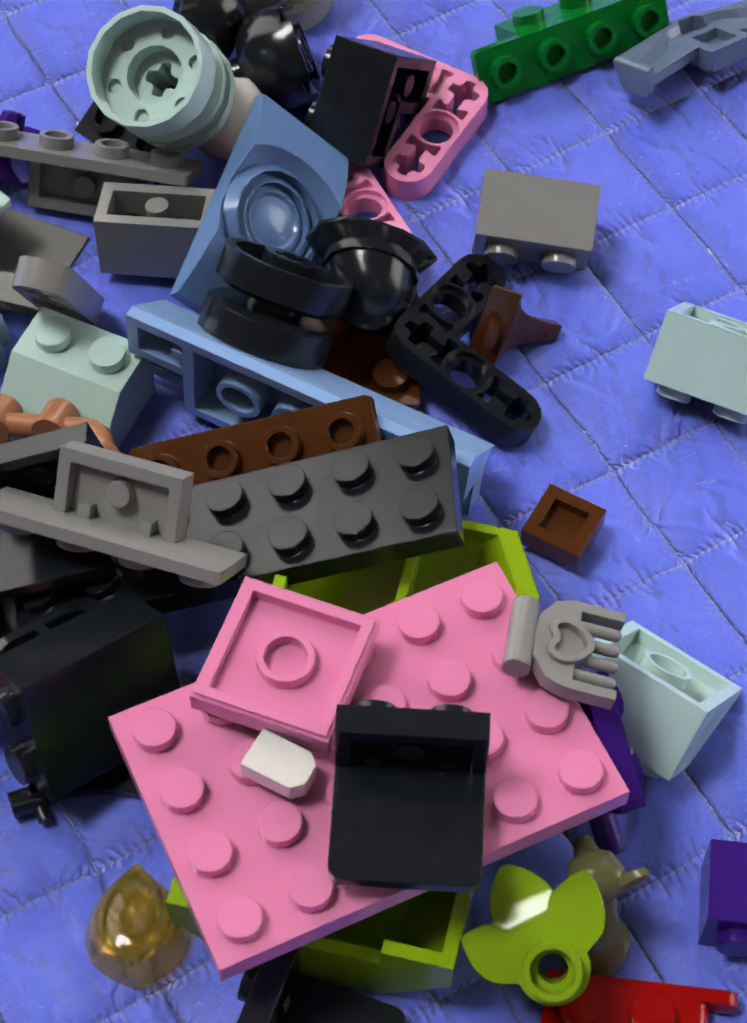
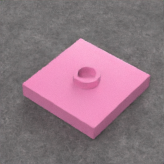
(285, 664)

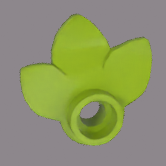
(537, 922)

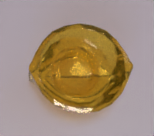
(131, 931)

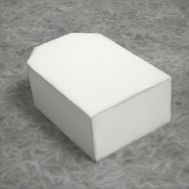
(279, 765)

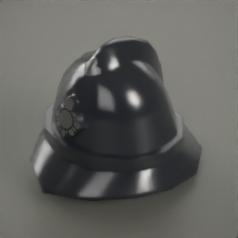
(377, 260)

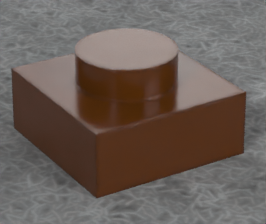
(563, 526)

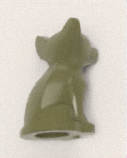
(614, 944)

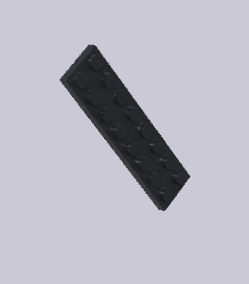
(297, 523)

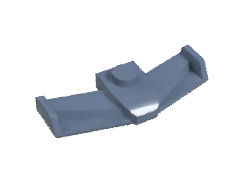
(702, 39)

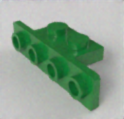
(562, 40)

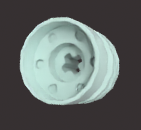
(137, 62)

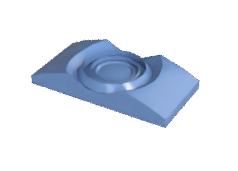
(270, 193)

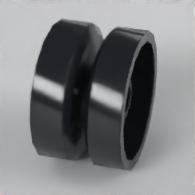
(275, 304)

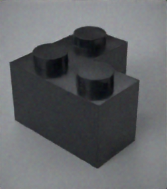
(364, 96)

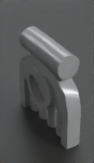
(560, 644)

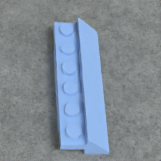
(239, 387)

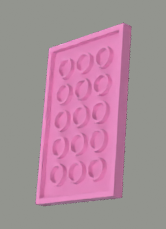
(260, 860)

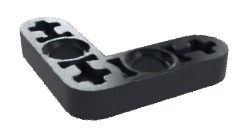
(443, 339)

